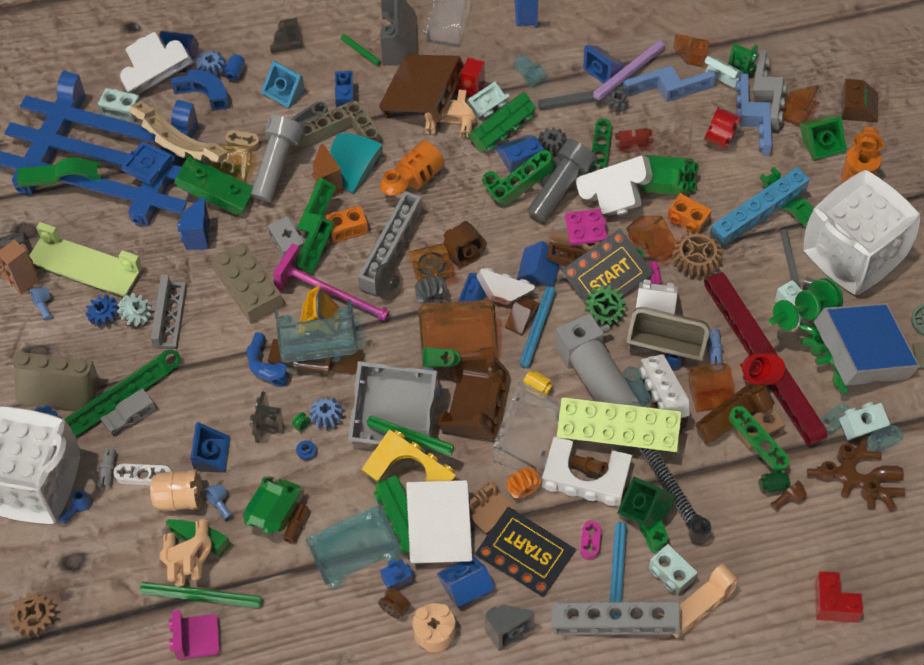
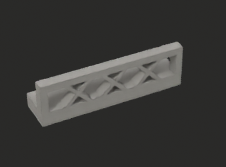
(161, 311)

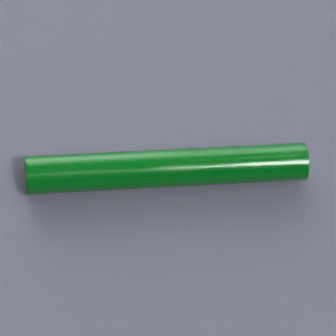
(361, 50)

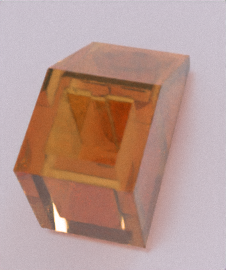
(691, 49)

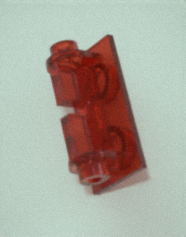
(626, 139)

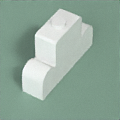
(153, 62)
(616, 185)

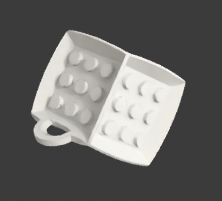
(861, 232)
(35, 465)

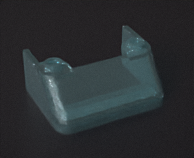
(317, 337)

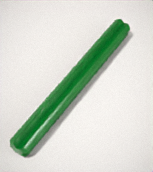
(411, 435)

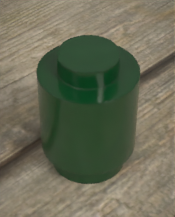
(774, 482)

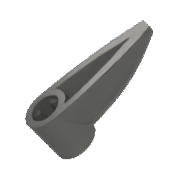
(311, 112)

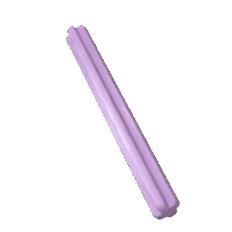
(628, 70)

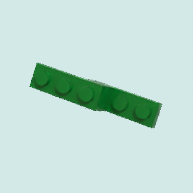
(315, 226)

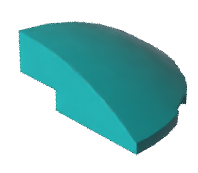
(355, 158)

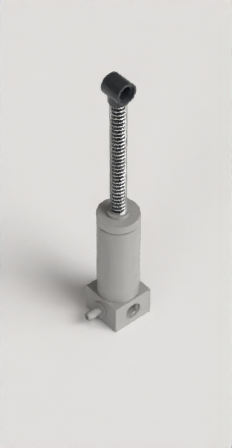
(582, 348)

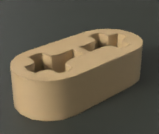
(243, 139)

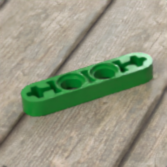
(601, 148)
(756, 440)

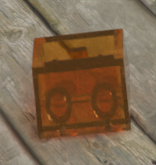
(710, 385)

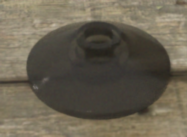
(388, 281)

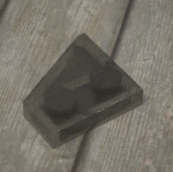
(287, 36)

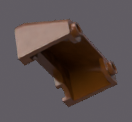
(477, 397)

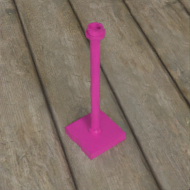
(287, 269)

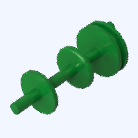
(808, 304)

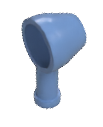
(40, 297)
(216, 495)

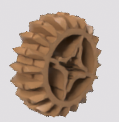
(696, 261)

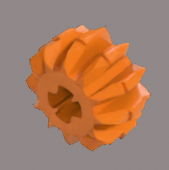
(523, 482)

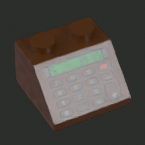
(859, 101)

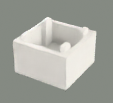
(657, 296)

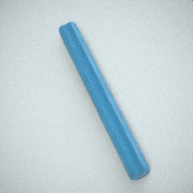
(537, 327)
(618, 564)

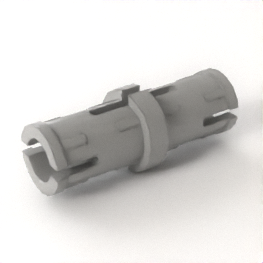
(106, 468)

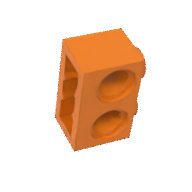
(690, 211)
(347, 227)

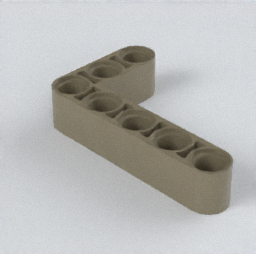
(337, 120)

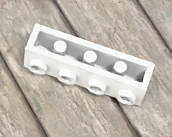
(664, 385)

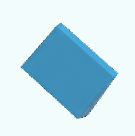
(283, 85)

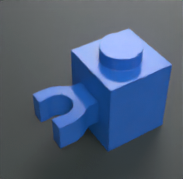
(396, 574)

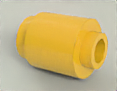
(539, 382)

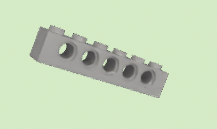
(391, 239)
(605, 625)

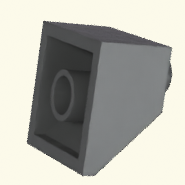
(508, 624)

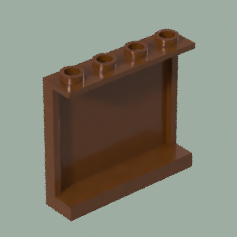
(423, 85)

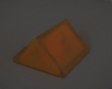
(799, 104)

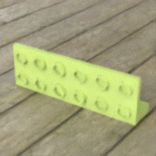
(85, 264)
(619, 424)

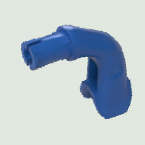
(275, 374)

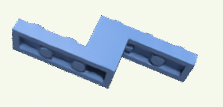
(669, 83)
(754, 114)

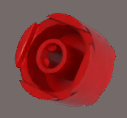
(722, 128)

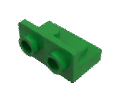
(743, 58)

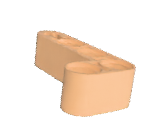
(707, 598)

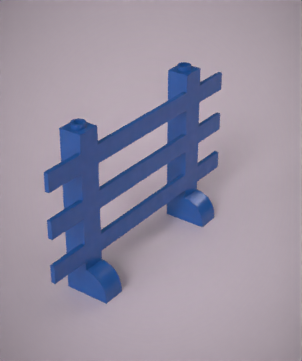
(52, 137)

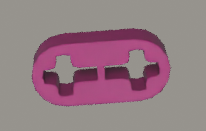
(595, 541)

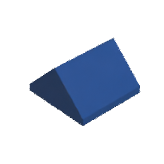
(536, 267)
(209, 449)

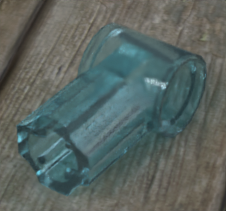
(532, 73)
(637, 385)

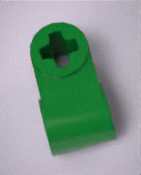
(438, 357)
(655, 536)

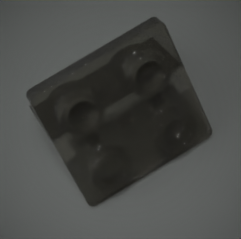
(266, 418)

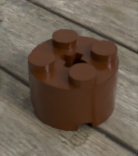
(464, 243)

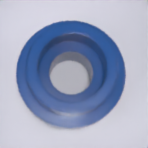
(306, 455)

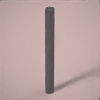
(789, 256)

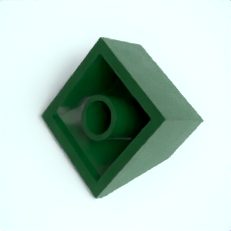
(645, 502)

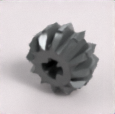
(552, 140)
(430, 289)

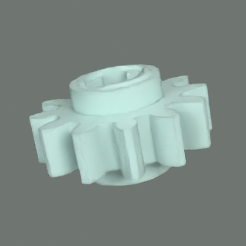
(134, 309)

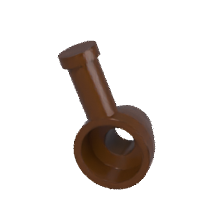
(795, 493)

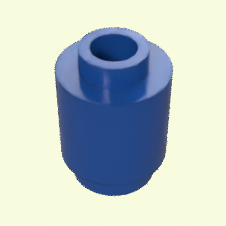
(234, 67)

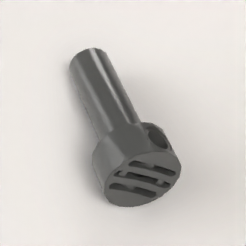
(574, 160)

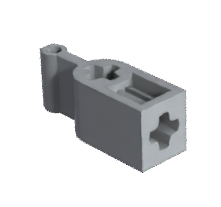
(129, 412)

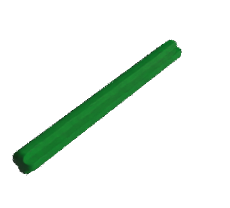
(201, 594)

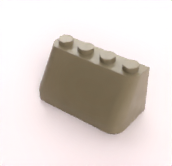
(668, 333)
(54, 381)

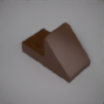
(521, 315)

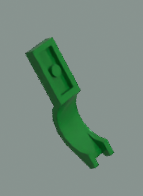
(50, 174)
(798, 207)

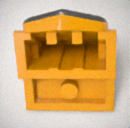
(318, 306)

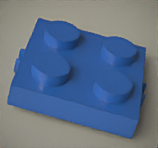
(146, 163)

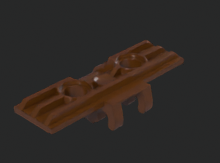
(346, 364)

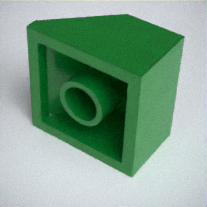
(823, 136)

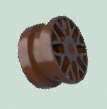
(394, 603)

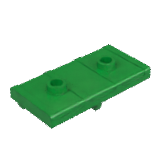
(213, 185)

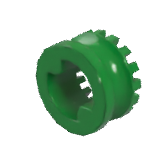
(301, 421)

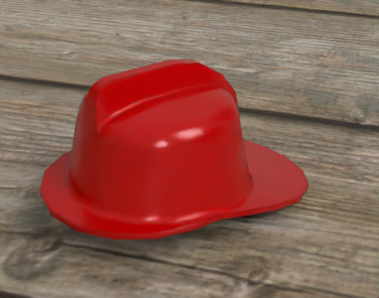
(763, 368)

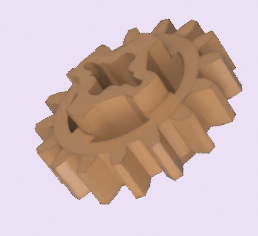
(33, 617)

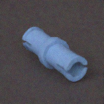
(715, 347)

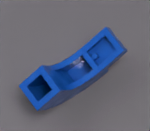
(204, 83)

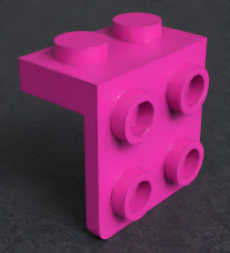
(586, 226)
(194, 635)

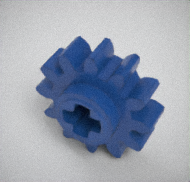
(102, 310)

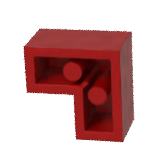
(472, 77)
(834, 604)

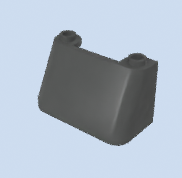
(399, 36)

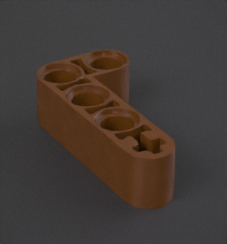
(716, 423)

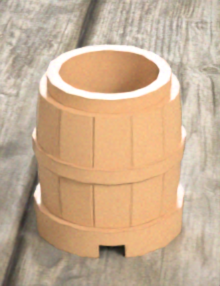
(176, 490)

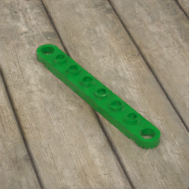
(108, 400)

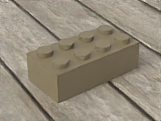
(247, 282)

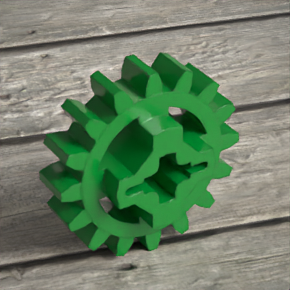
(596, 304)

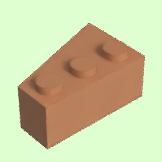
(17, 266)

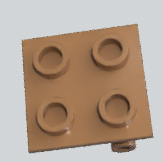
(487, 506)

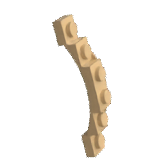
(172, 138)

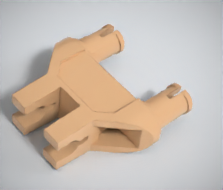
(457, 113)
(187, 556)

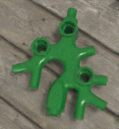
(817, 348)

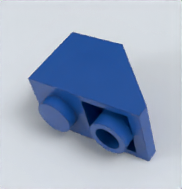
(343, 87)

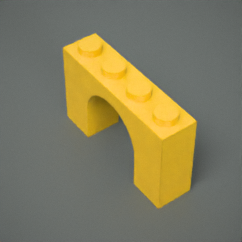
(395, 448)

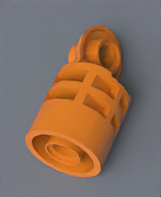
(863, 154)
(413, 169)

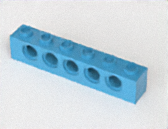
(759, 207)

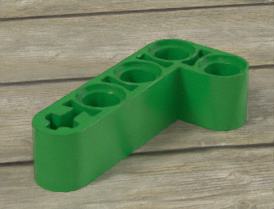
(520, 174)

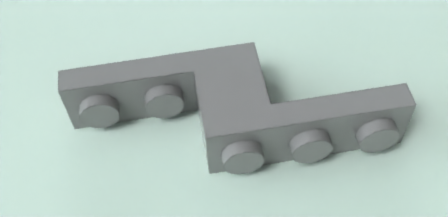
(770, 89)

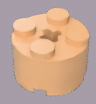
(434, 616)

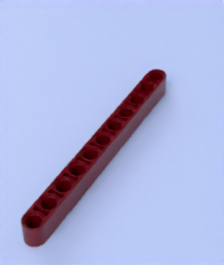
(755, 342)

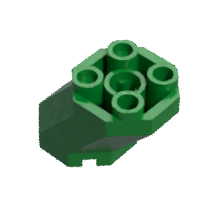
(671, 175)
(272, 504)

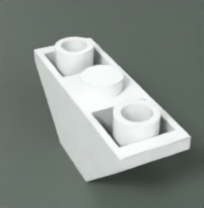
(503, 287)

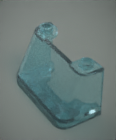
(352, 545)

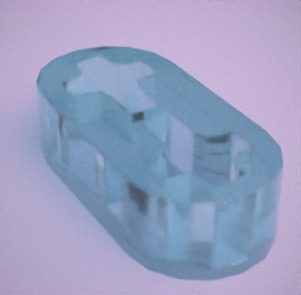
(831, 416)
(886, 440)

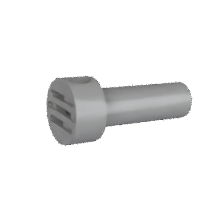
(282, 134)

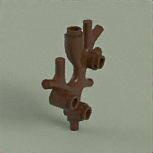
(868, 482)

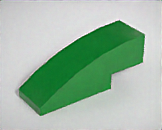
(186, 530)

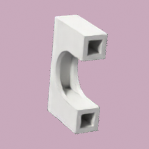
(605, 489)

